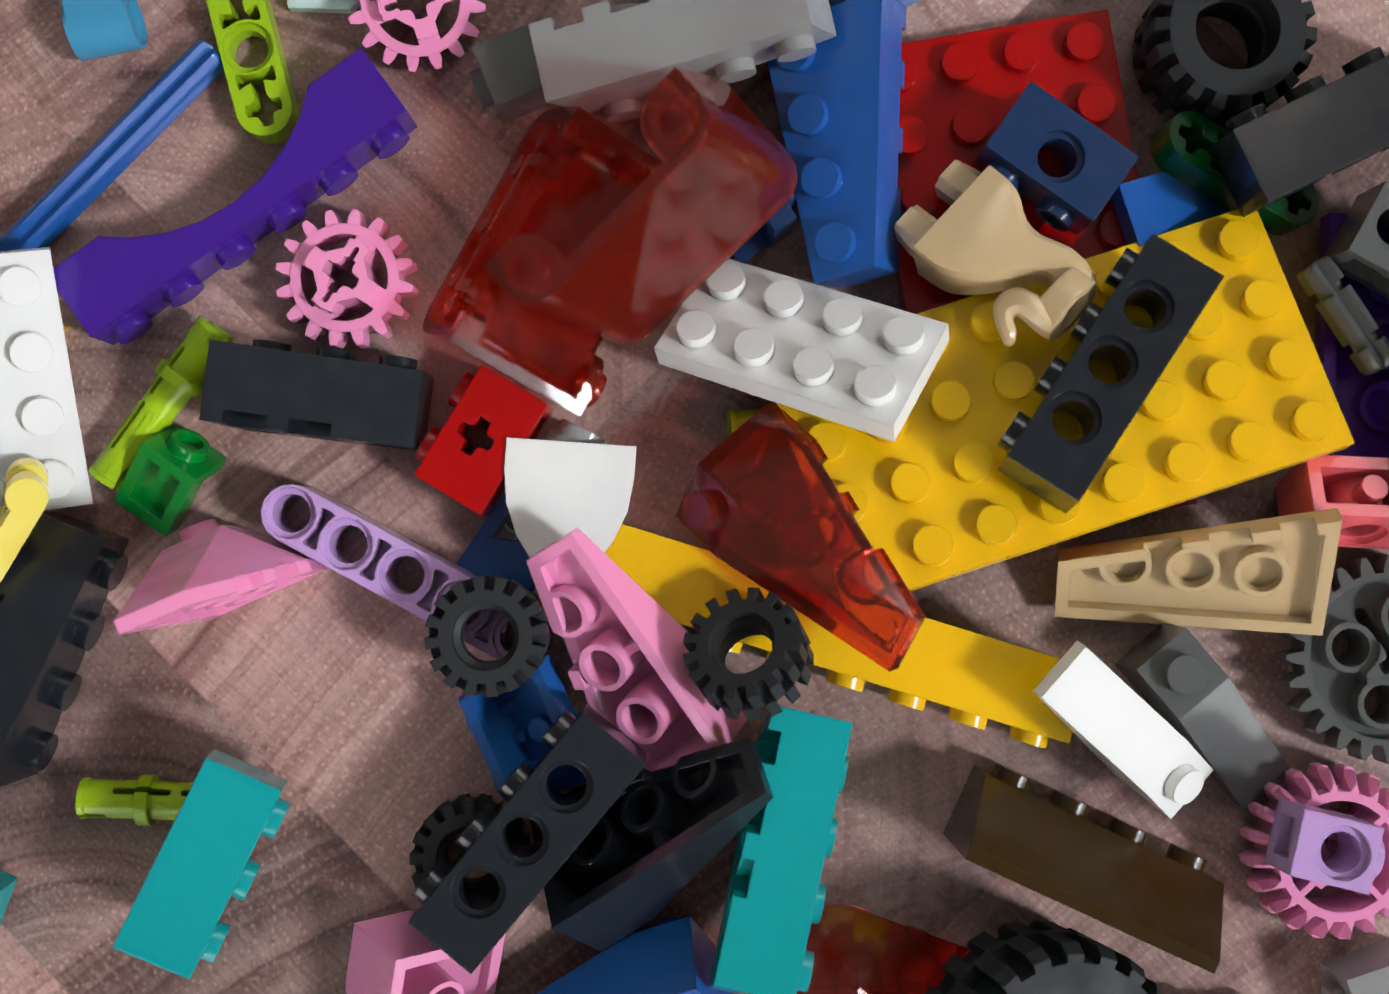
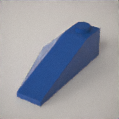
(656, 960)

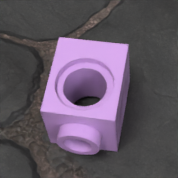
(1298, 839)

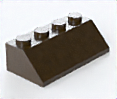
(1089, 864)

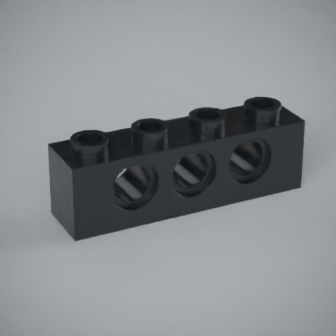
(1174, 293)
(472, 924)

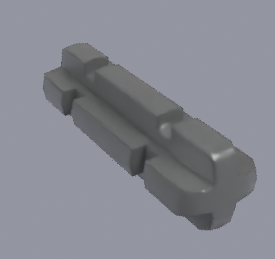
(1345, 315)

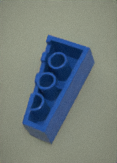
(846, 141)

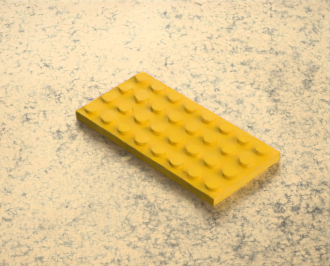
(1226, 410)

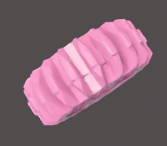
(1287, 893)

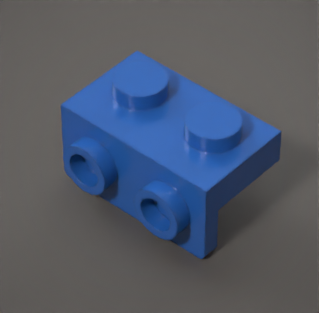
(514, 723)

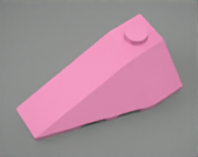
(211, 575)

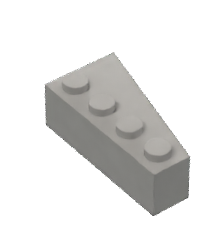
(629, 48)

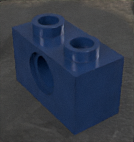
(1090, 159)

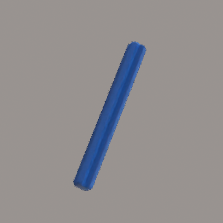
(115, 149)

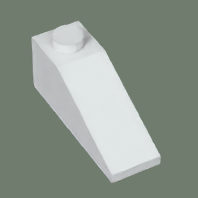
(1123, 730)

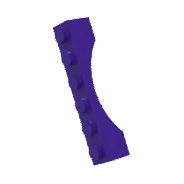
(343, 125)

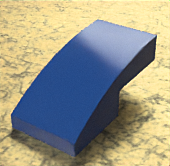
(1159, 206)

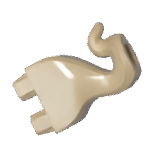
(991, 248)

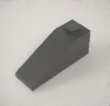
(1205, 709)

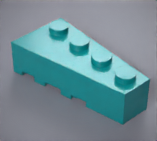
(781, 858)

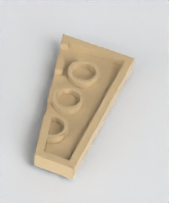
(1225, 576)

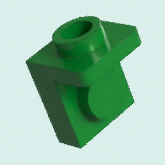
(168, 477)

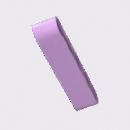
(378, 566)

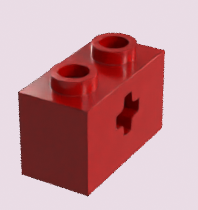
(444, 454)

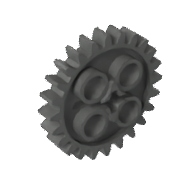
(1338, 688)

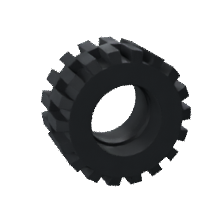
(1191, 81)

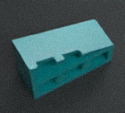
(203, 865)

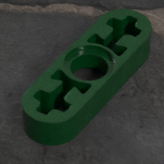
(1183, 152)

